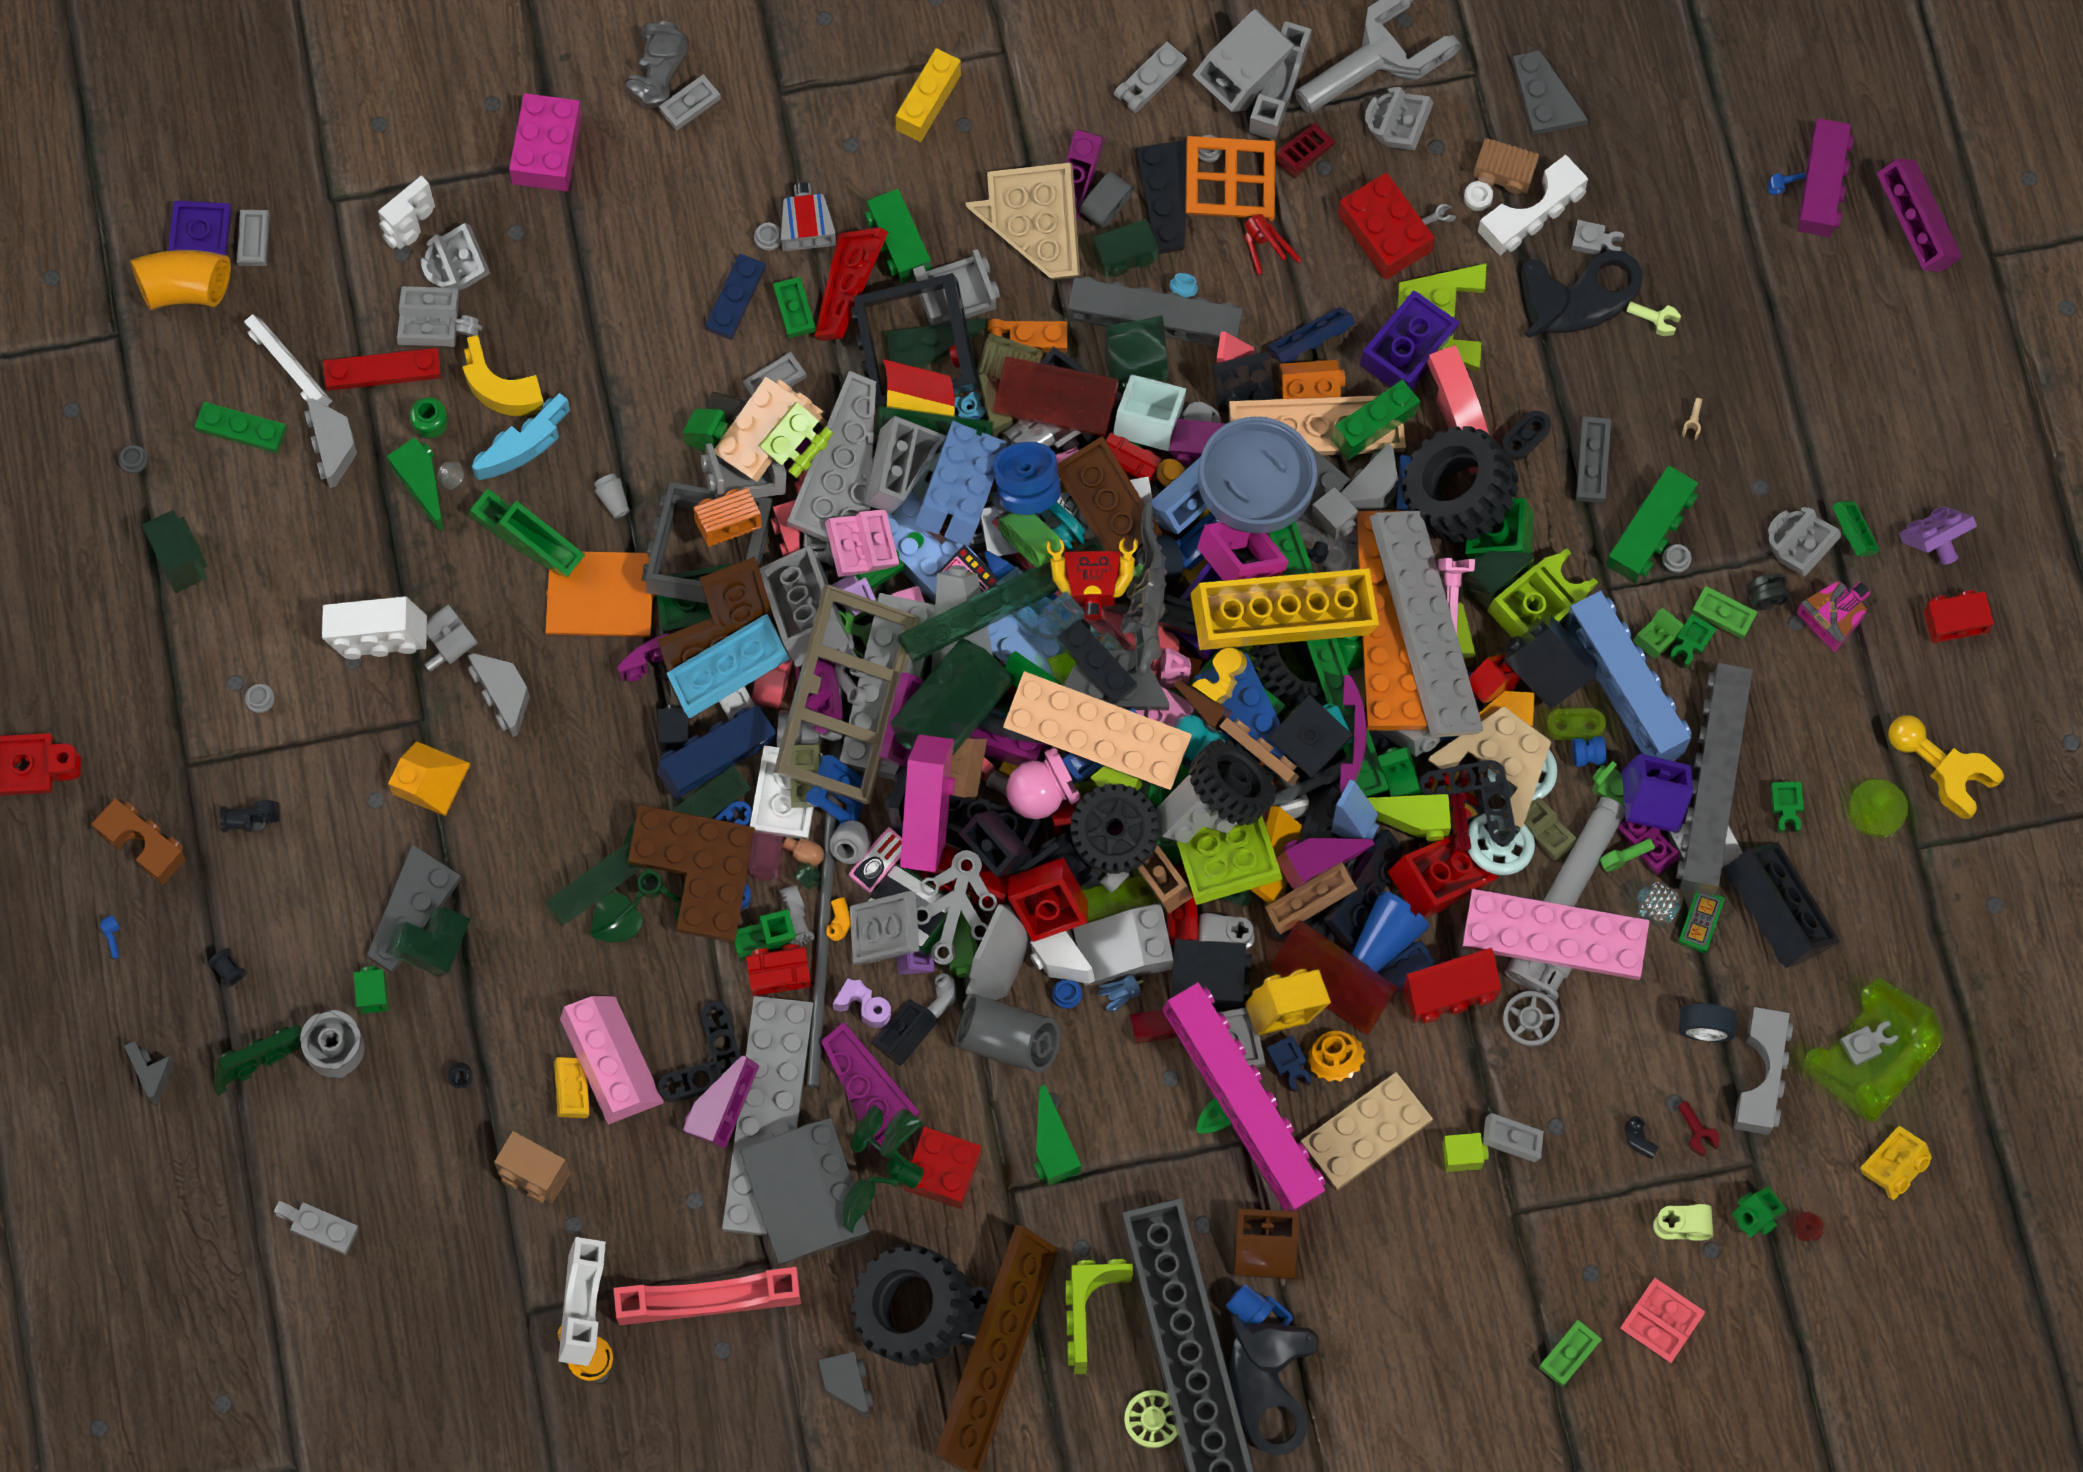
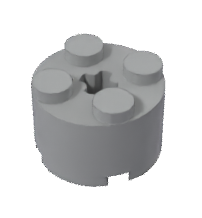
(327, 1028)

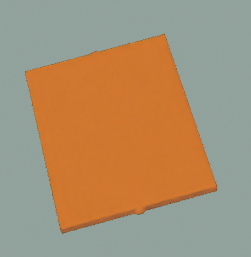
(601, 597)

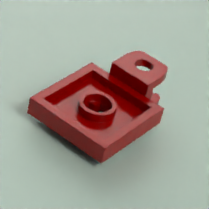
(46, 761)

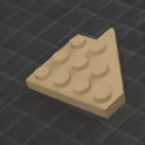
(1035, 215)

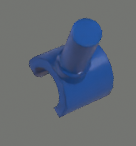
(1778, 181)
(109, 925)

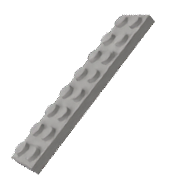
(1426, 624)
(780, 1046)

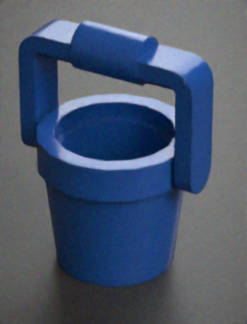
(1254, 1307)

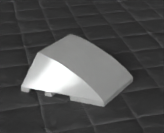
(998, 955)

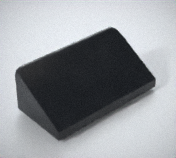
(905, 1032)

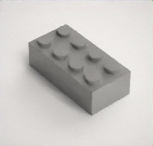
(794, 594)

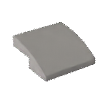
(428, 316)

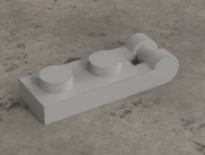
(1151, 77)

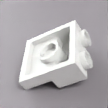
(402, 213)

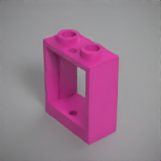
(1217, 546)

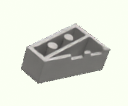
(899, 461)

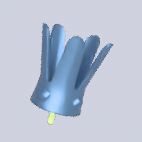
(1120, 992)

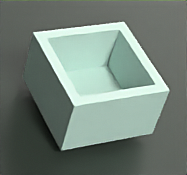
(1149, 412)

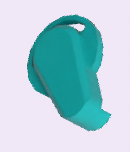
(1069, 527)

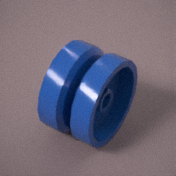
(1027, 478)

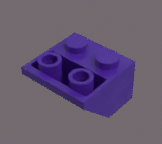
(1657, 792)

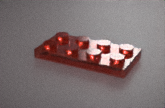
(1055, 396)
(1352, 987)

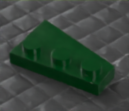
(258, 1052)

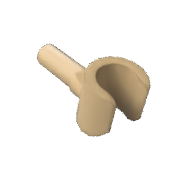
(1693, 422)

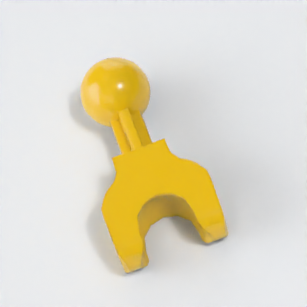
(1952, 770)

